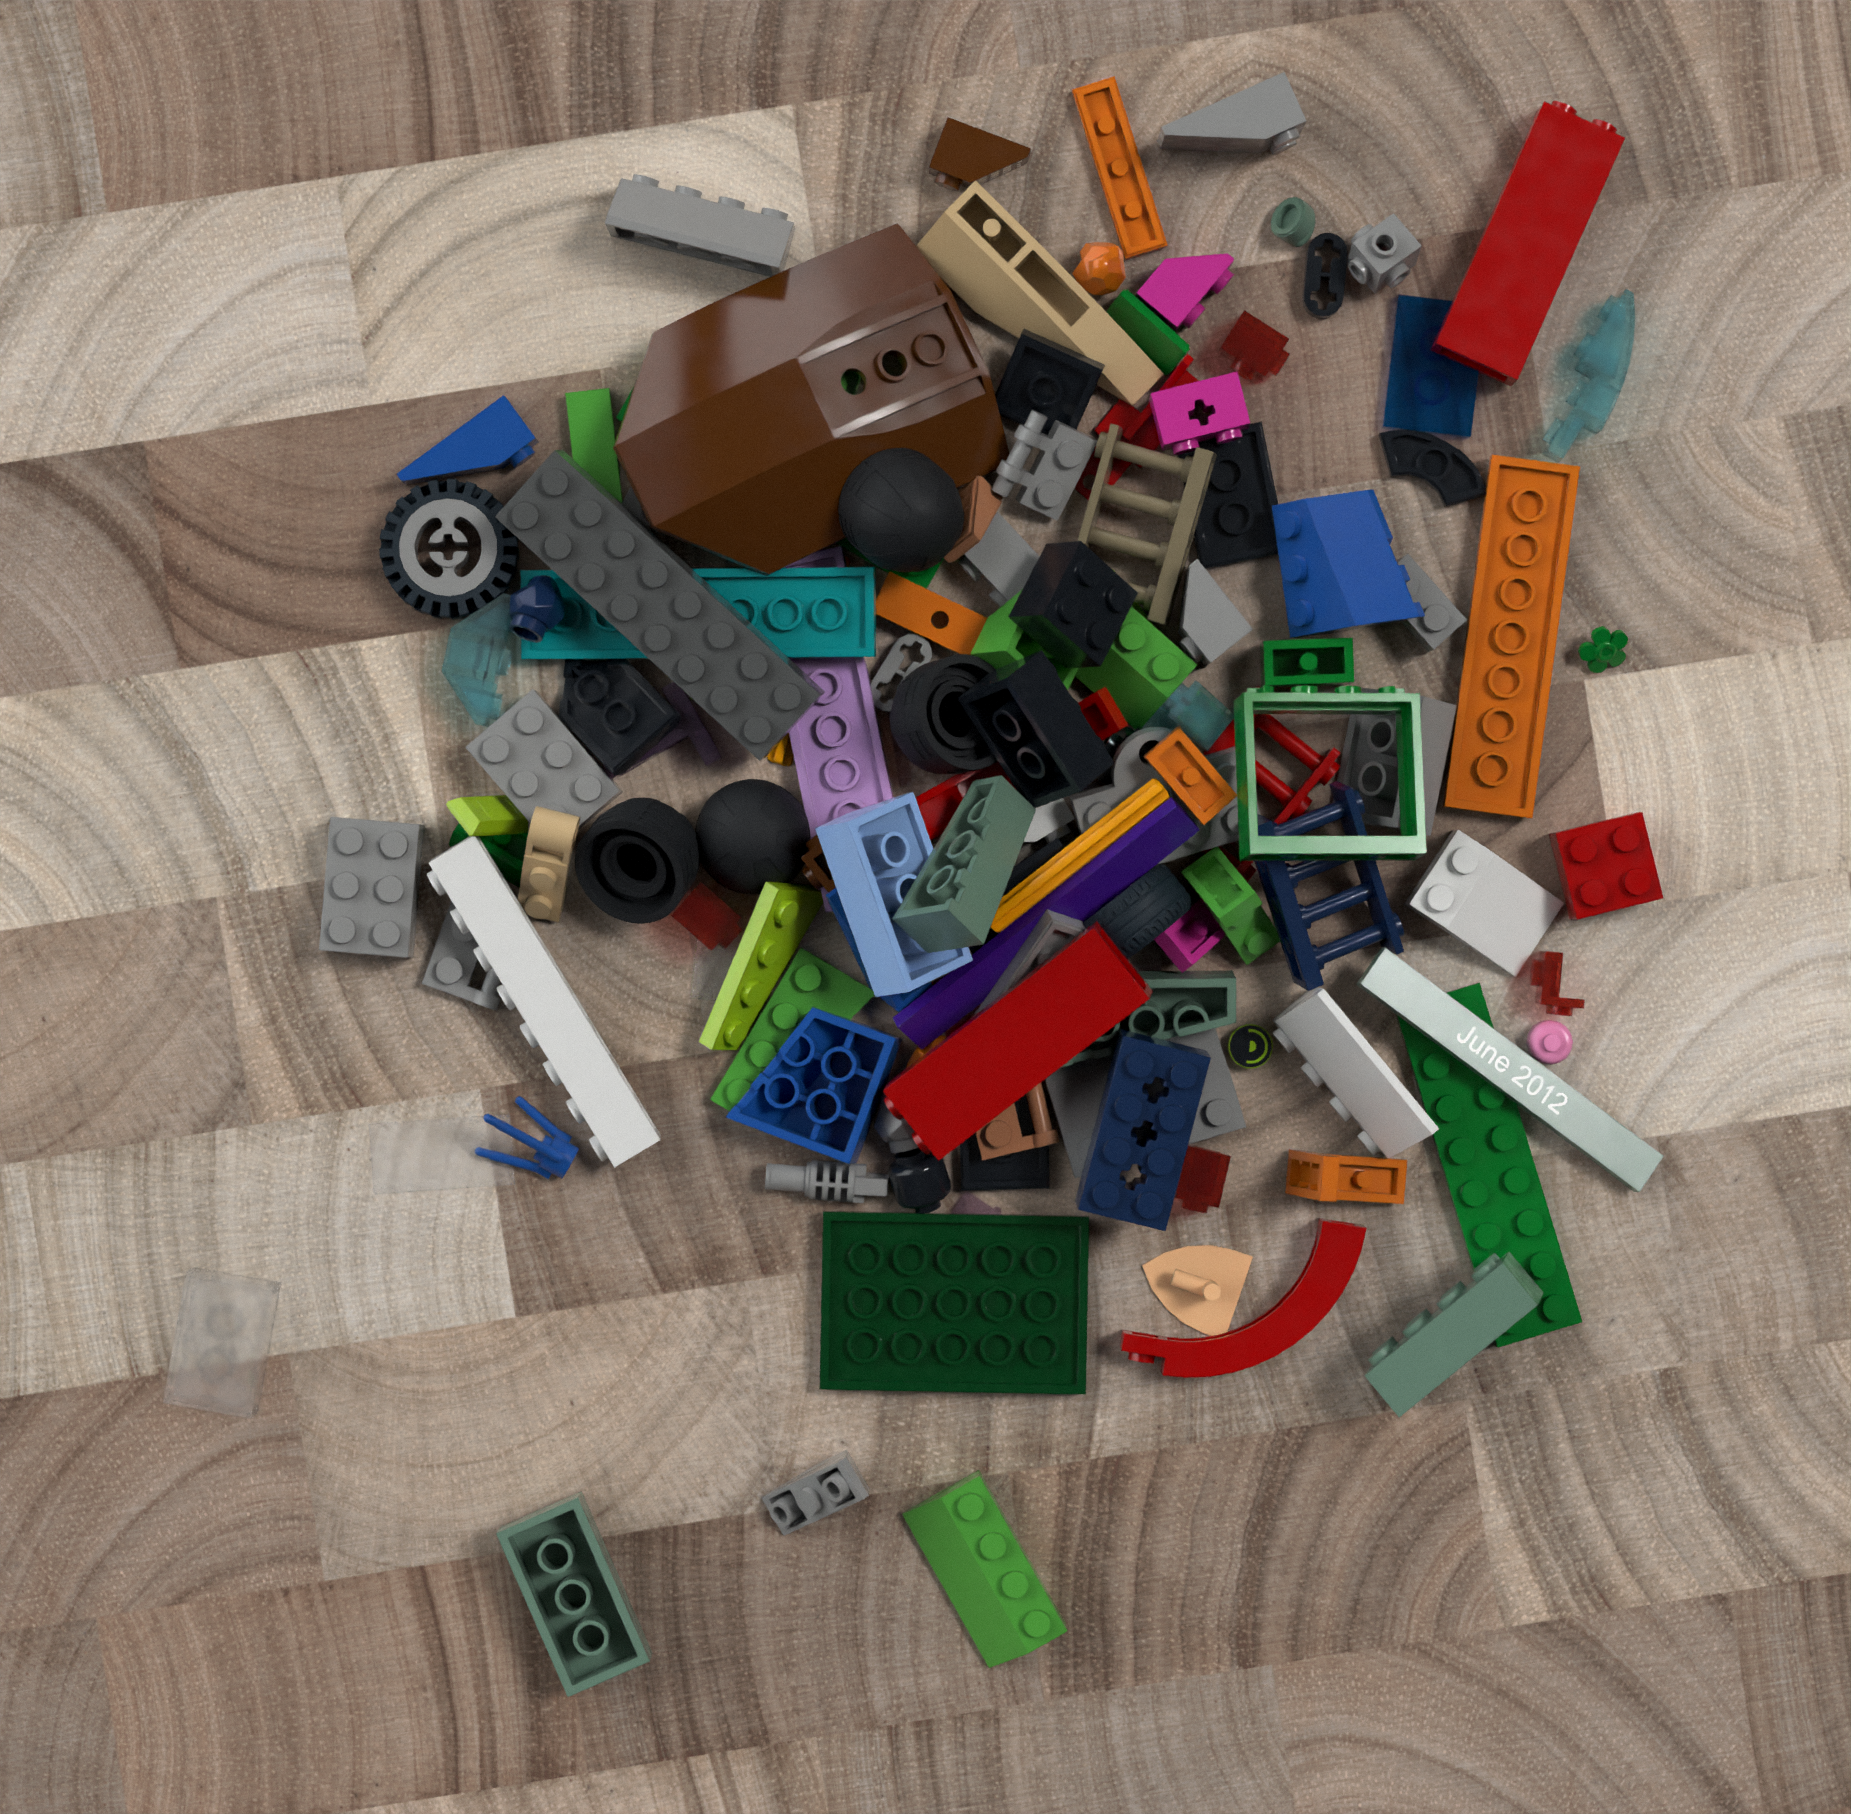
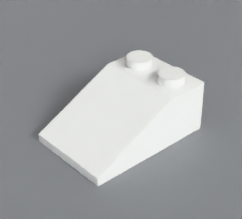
(1484, 902)

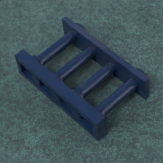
(1294, 919)

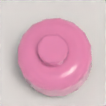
(1549, 1042)

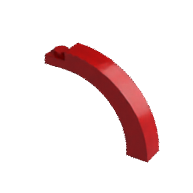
(942, 801)
(1279, 1328)

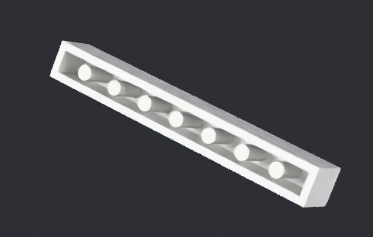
(544, 1000)

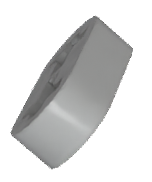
(892, 663)

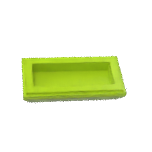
(488, 815)

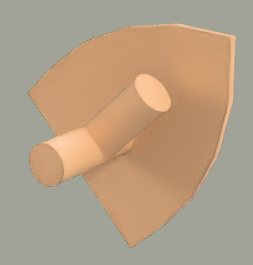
(1199, 1284)

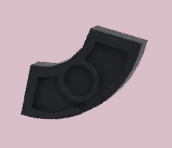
(1432, 461)

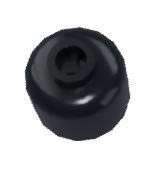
(919, 1180)

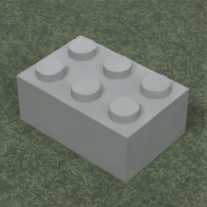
(542, 762)
(371, 887)

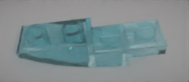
(1605, 364)

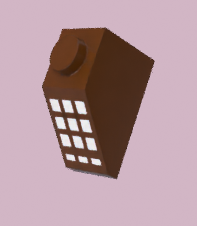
(972, 155)

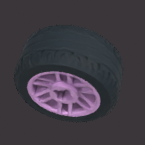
(1143, 910)

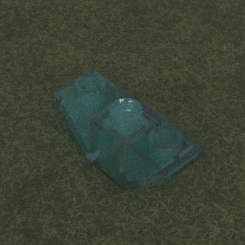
(478, 657)
(1197, 714)

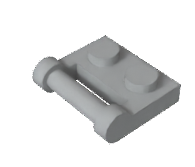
(454, 965)

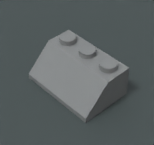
(1372, 764)

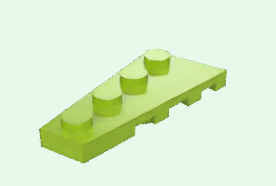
(764, 951)

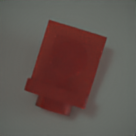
(1546, 976)

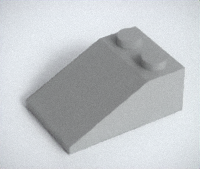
(1242, 123)

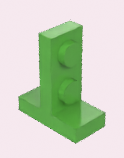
(1232, 904)

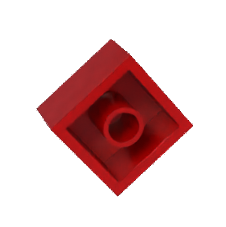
(1606, 866)

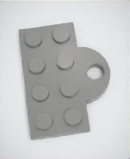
(1131, 774)

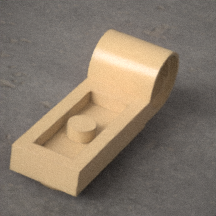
(547, 863)

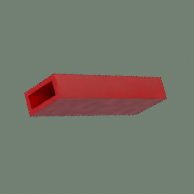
(1528, 242)
(1016, 1042)

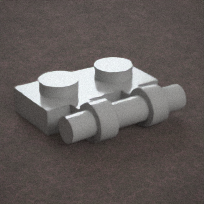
(1055, 469)

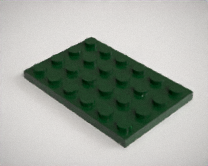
(954, 1302)

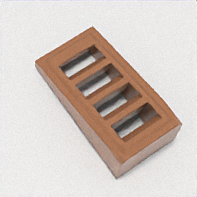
(979, 508)

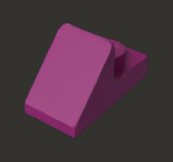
(1190, 936)

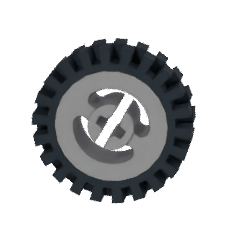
(449, 504)

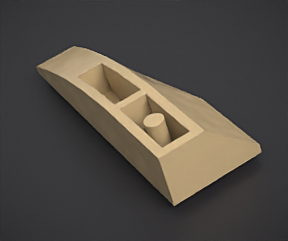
(1021, 287)

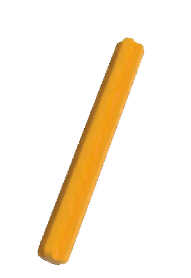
(1079, 853)

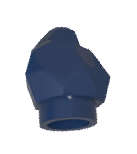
(536, 608)

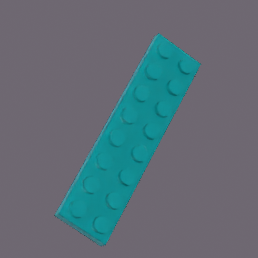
(795, 608)

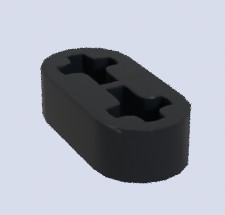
(1314, 274)

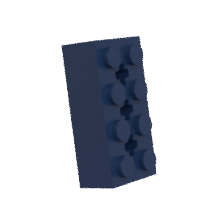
(1126, 1105)

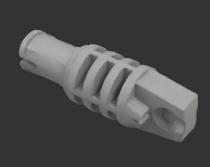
(827, 1180)

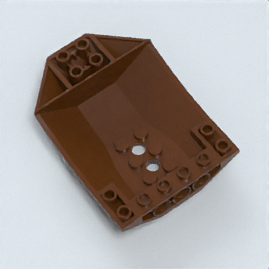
(744, 412)

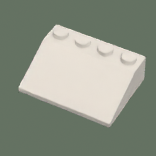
(1353, 1073)

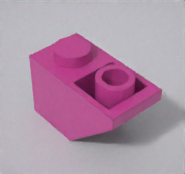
(1181, 285)

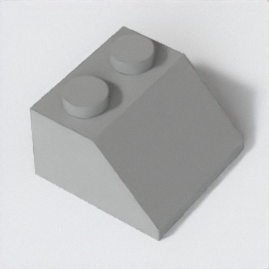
(1207, 617)

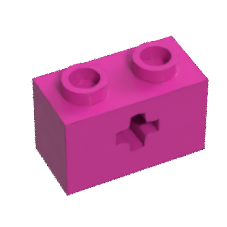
(1217, 395)

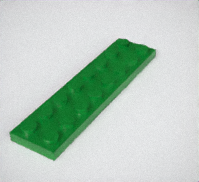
(1491, 1174)

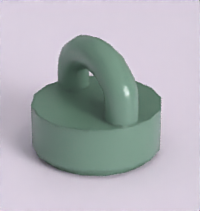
(1293, 221)

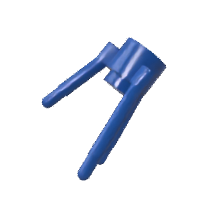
(553, 1153)

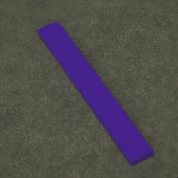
(1076, 898)

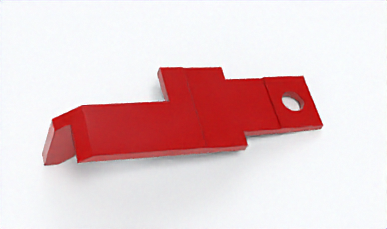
(1137, 427)

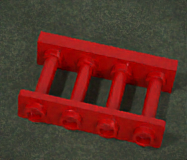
(1294, 802)

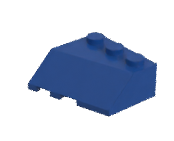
(1339, 565)
(822, 1085)

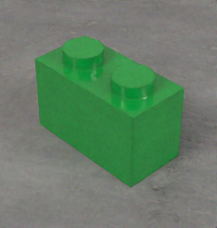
(1307, 662)

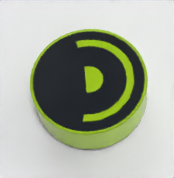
(1250, 1046)

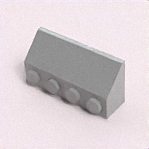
(700, 227)

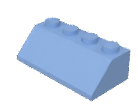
(873, 865)

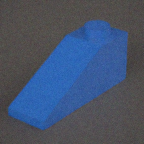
(480, 445)

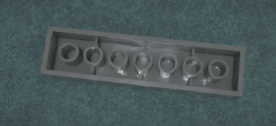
(660, 604)

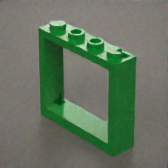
(1345, 701)

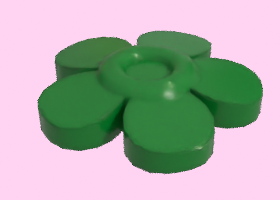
(1605, 648)

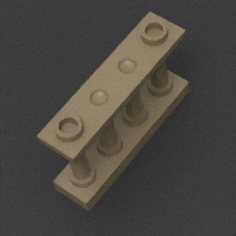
(1180, 513)

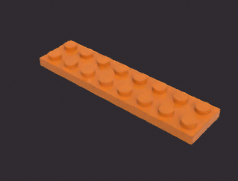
(1511, 636)

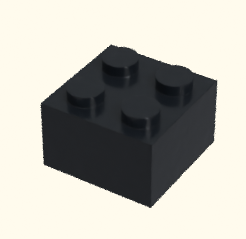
(1073, 604)

